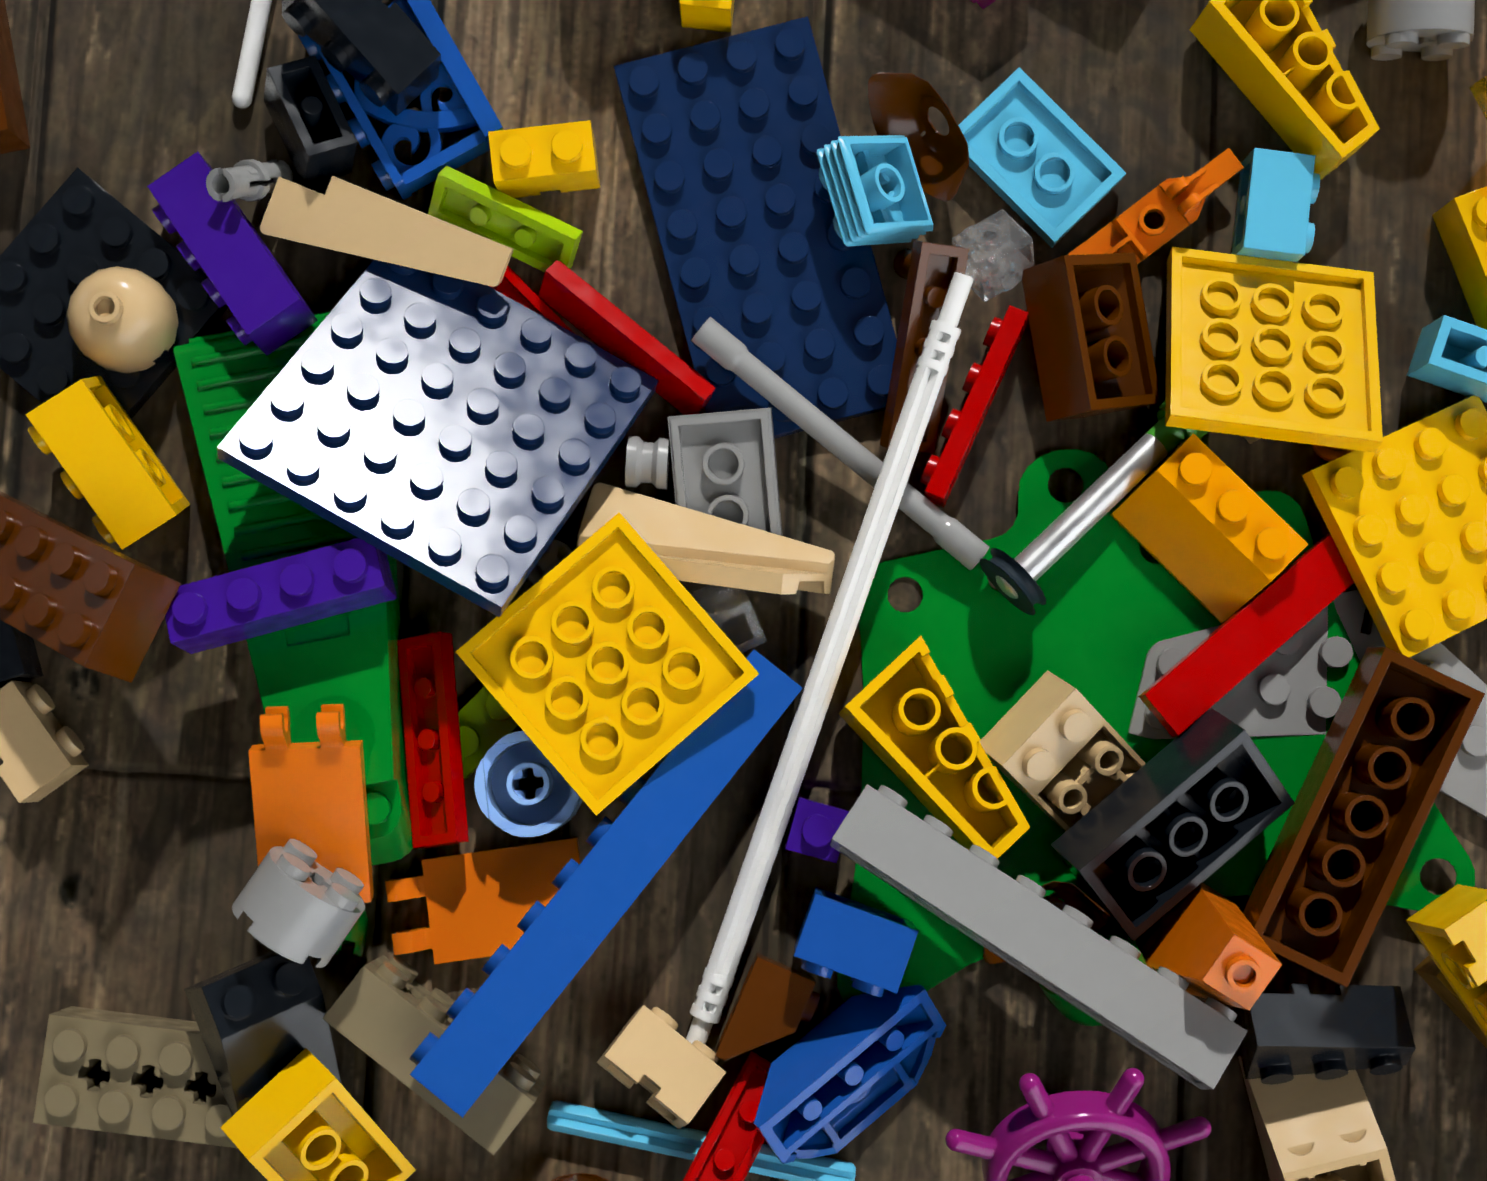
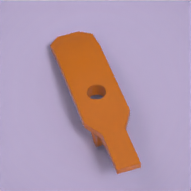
(1177, 202)

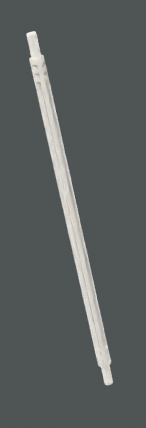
(828, 662)

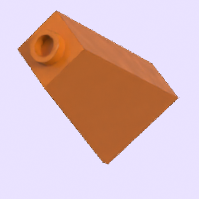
(1212, 949)

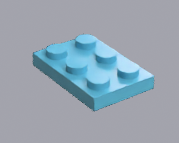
(1037, 157)

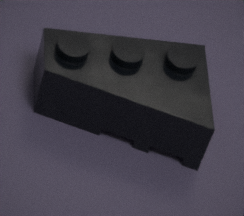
(370, 43)
(1325, 1033)

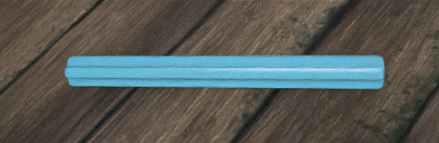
(682, 1142)

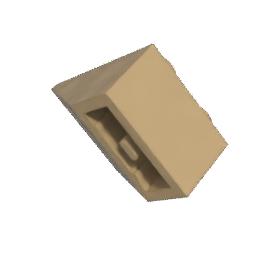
(1060, 751)
(1318, 1130)

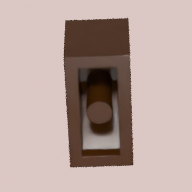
(767, 1007)

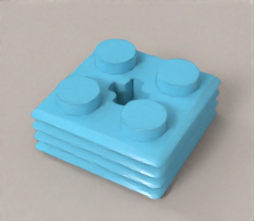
(874, 190)

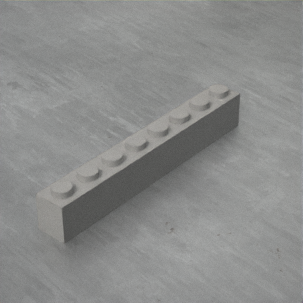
(1039, 938)

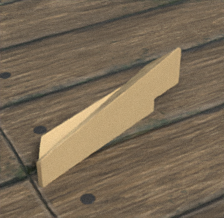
(381, 230)
(712, 548)

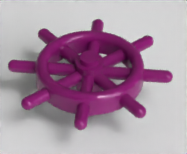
(1076, 1132)

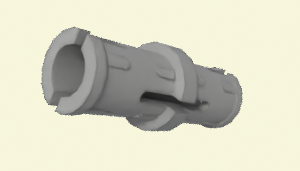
(246, 180)

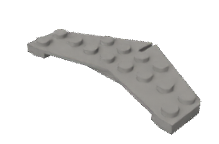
(1292, 694)

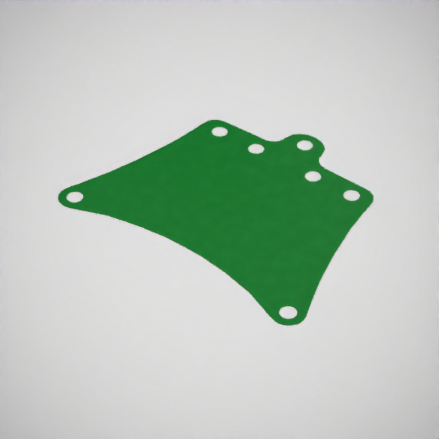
(1095, 635)

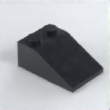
(260, 1021)

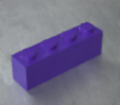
(232, 256)
(279, 595)

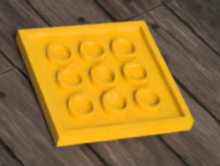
(1272, 350)
(1414, 525)
(607, 663)

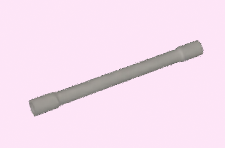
(735, 357)

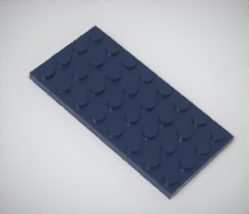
(747, 225)

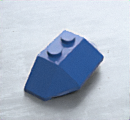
(847, 1072)

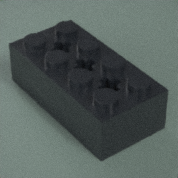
(1173, 823)

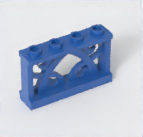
(463, 111)

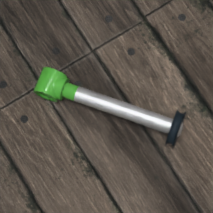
(1018, 576)

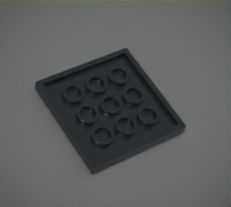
(62, 245)

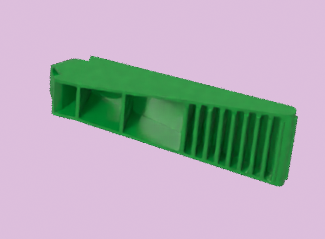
(324, 661)

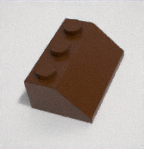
(1090, 335)

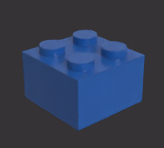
(855, 942)

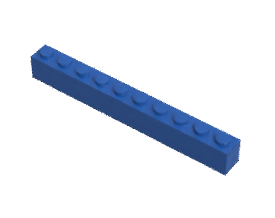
(596, 893)

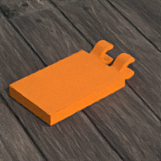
(312, 792)
(479, 897)

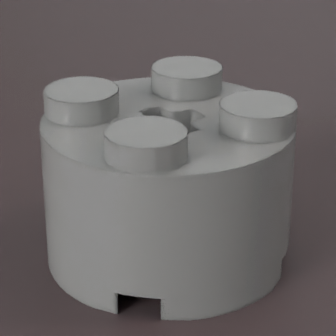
(1419, 26)
(300, 904)

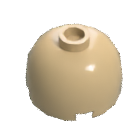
(122, 319)

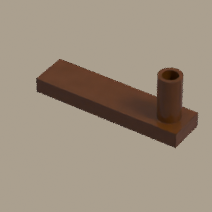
(928, 276)

